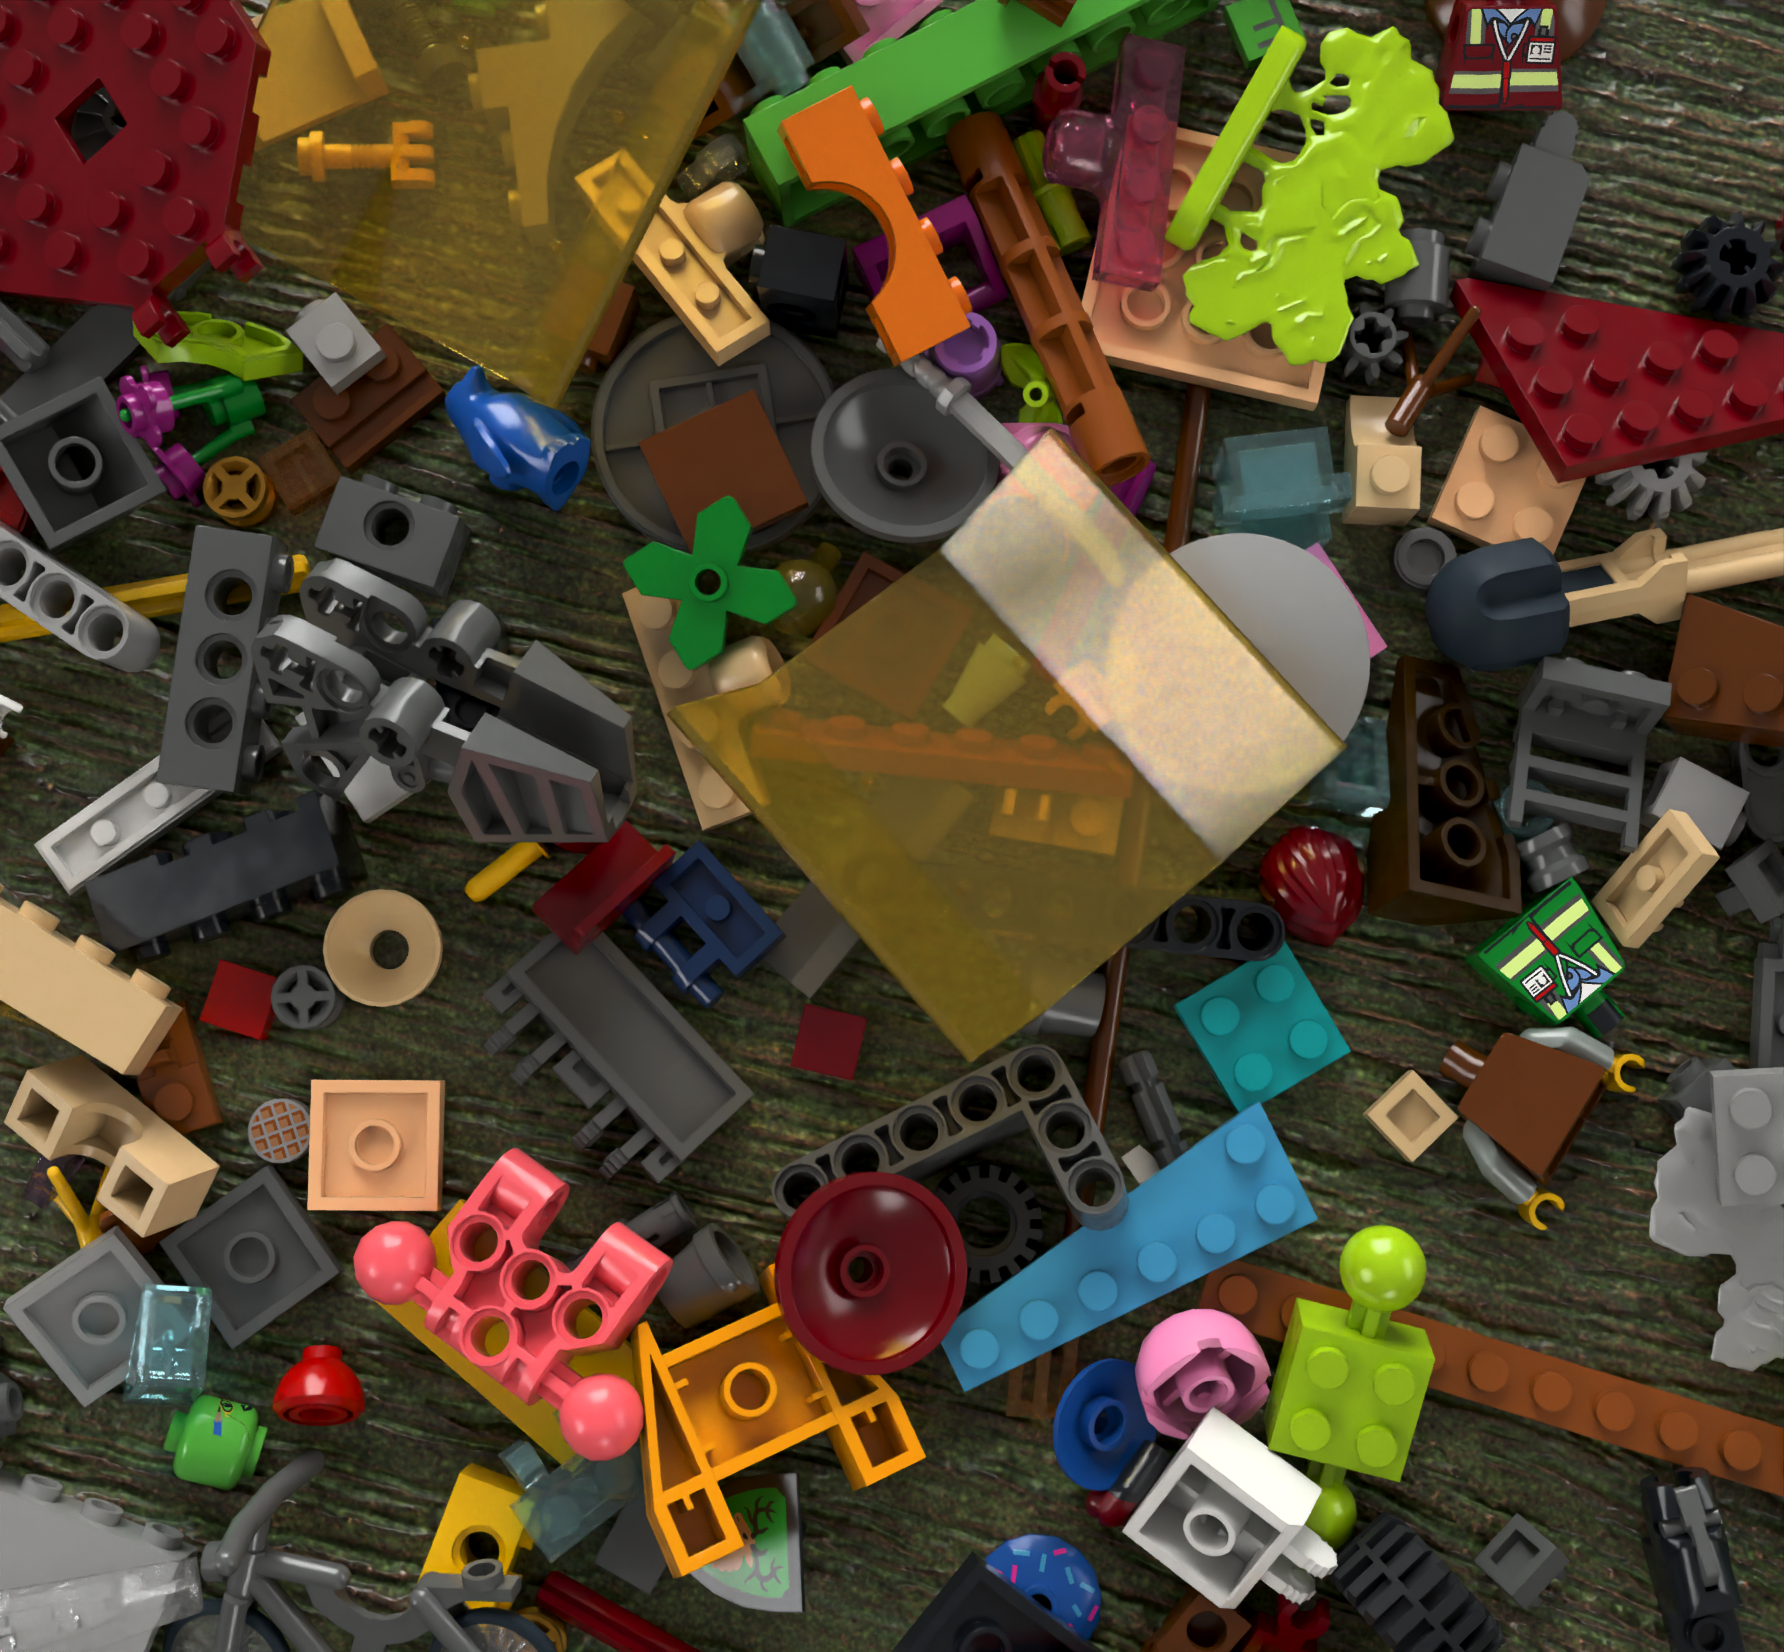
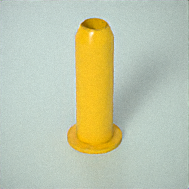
(504, 869)

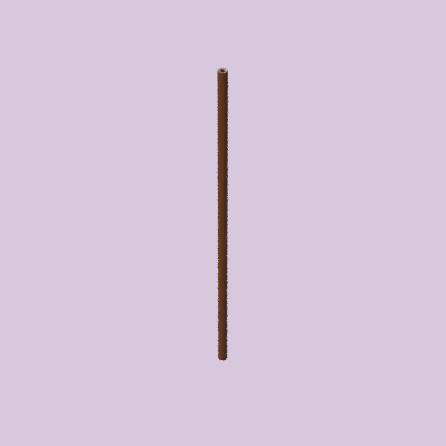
(1115, 968)

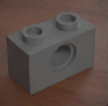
(421, 561)

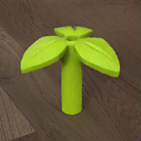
(1026, 372)

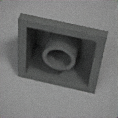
(76, 466)

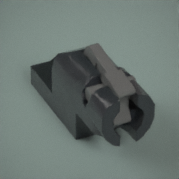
(1690, 1563)

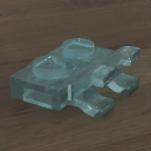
(573, 1498)

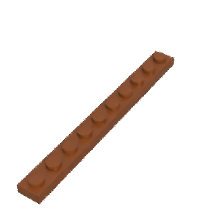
(1534, 1383)

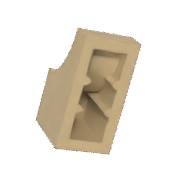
(1381, 465)

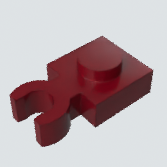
(1287, 1631)

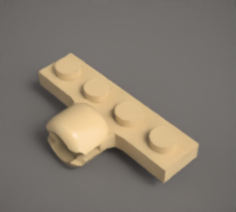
(688, 264)
(739, 666)

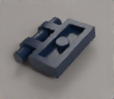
(717, 910)

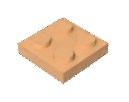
(1502, 487)
(376, 1145)

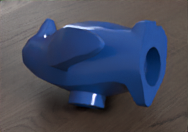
(518, 439)

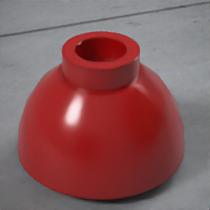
(319, 1390)

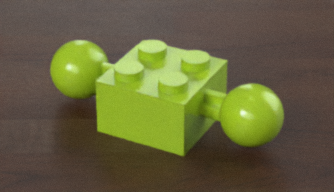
(1353, 1378)

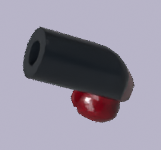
(1130, 1488)

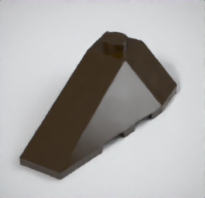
(1440, 840)

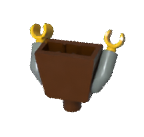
(1531, 1105)

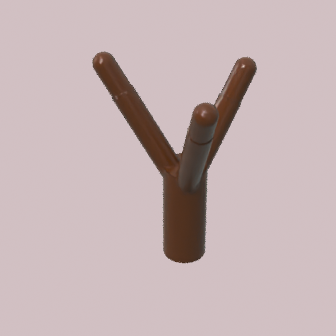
(1422, 387)

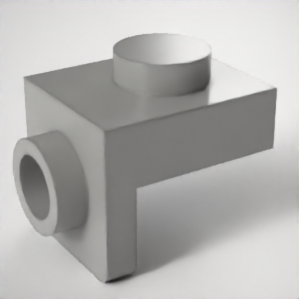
(335, 342)

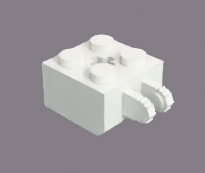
(1233, 1517)

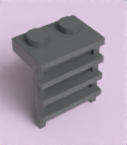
(1589, 716)

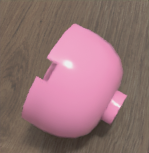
(1196, 1364)

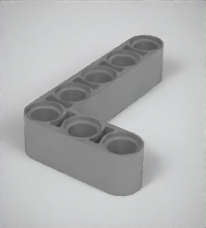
(95, 612)

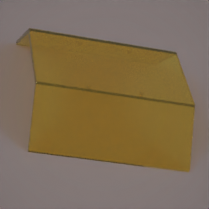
(480, 158)
(1017, 750)

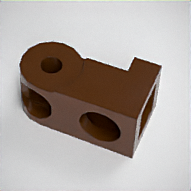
(1199, 1626)

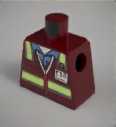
(1501, 56)

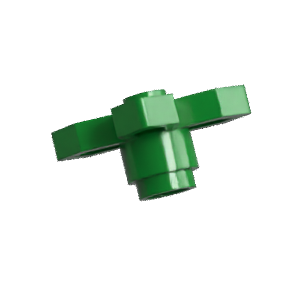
(703, 619)

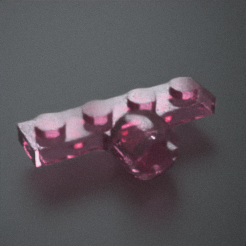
(1125, 160)

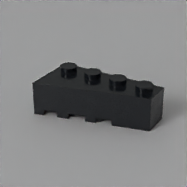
(228, 879)

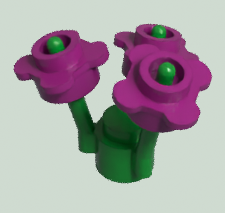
(154, 405)

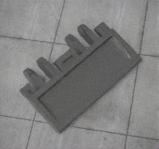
(622, 1043)

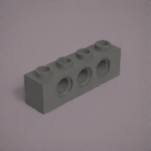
(218, 565)

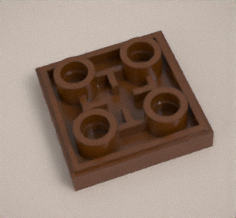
(722, 455)

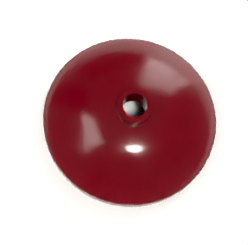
(909, 1278)

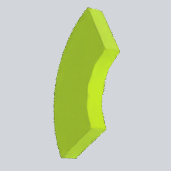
(225, 345)

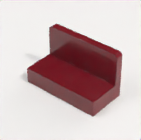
(602, 887)

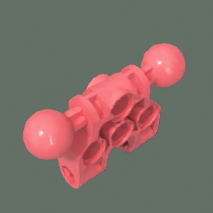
(619, 1274)

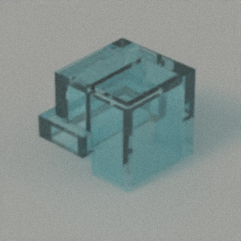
(1279, 486)

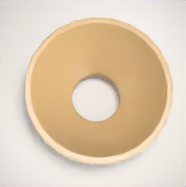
(351, 943)

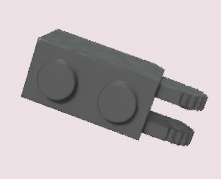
(1532, 209)

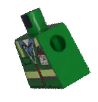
(1554, 961)

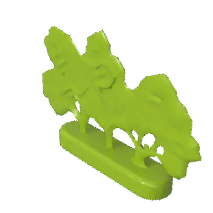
(1324, 208)

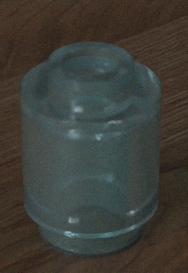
(775, 51)

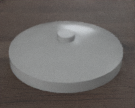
(1292, 614)

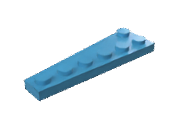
(1180, 1224)

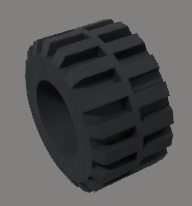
(1411, 1593)

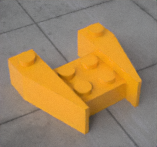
(739, 1402)

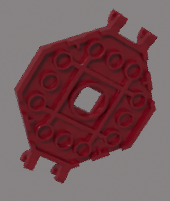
(162, 187)

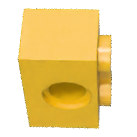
(479, 1504)

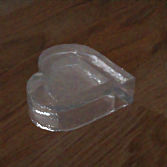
(715, 163)

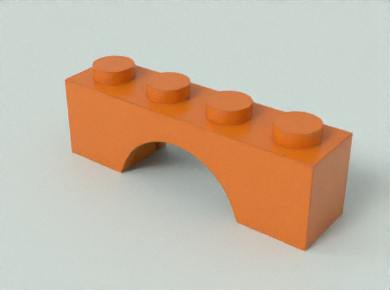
(840, 151)

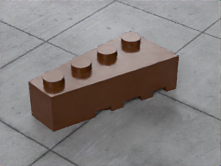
(1727, 676)

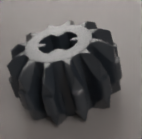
(1741, 253)

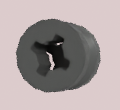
(1550, 857)
(294, 997)

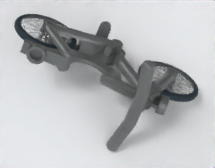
(251, 1577)

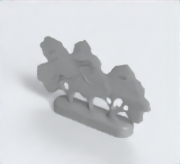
(1694, 1224)

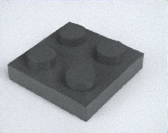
(253, 1254)

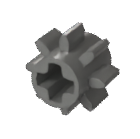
(1378, 331)

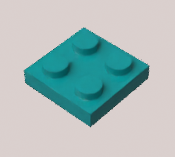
(1261, 1029)

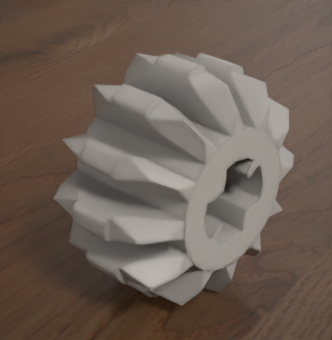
(1655, 493)

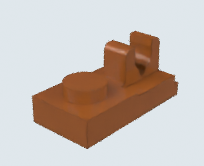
(178, 1080)

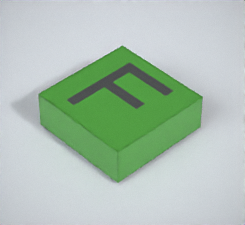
(1255, 25)

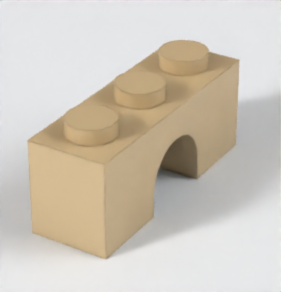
(80, 1110)

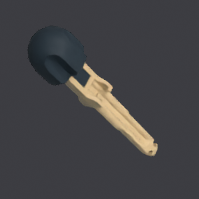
(1517, 602)

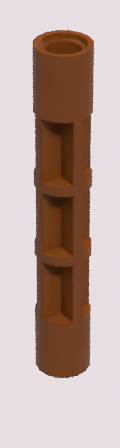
(1046, 298)

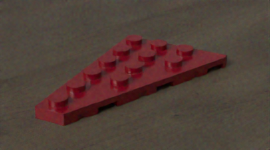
(1621, 381)

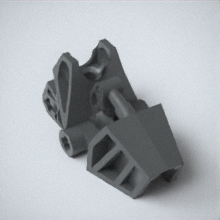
(538, 772)

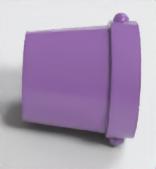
(971, 355)

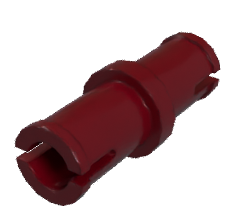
(1057, 88)

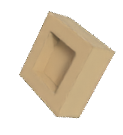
(1410, 1115)

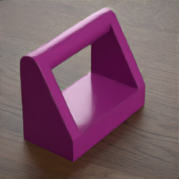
(954, 224)

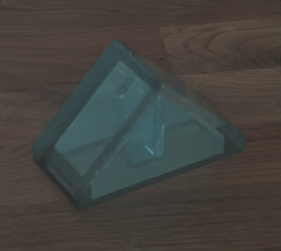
(1358, 776)
(169, 1346)

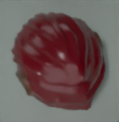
(1313, 883)

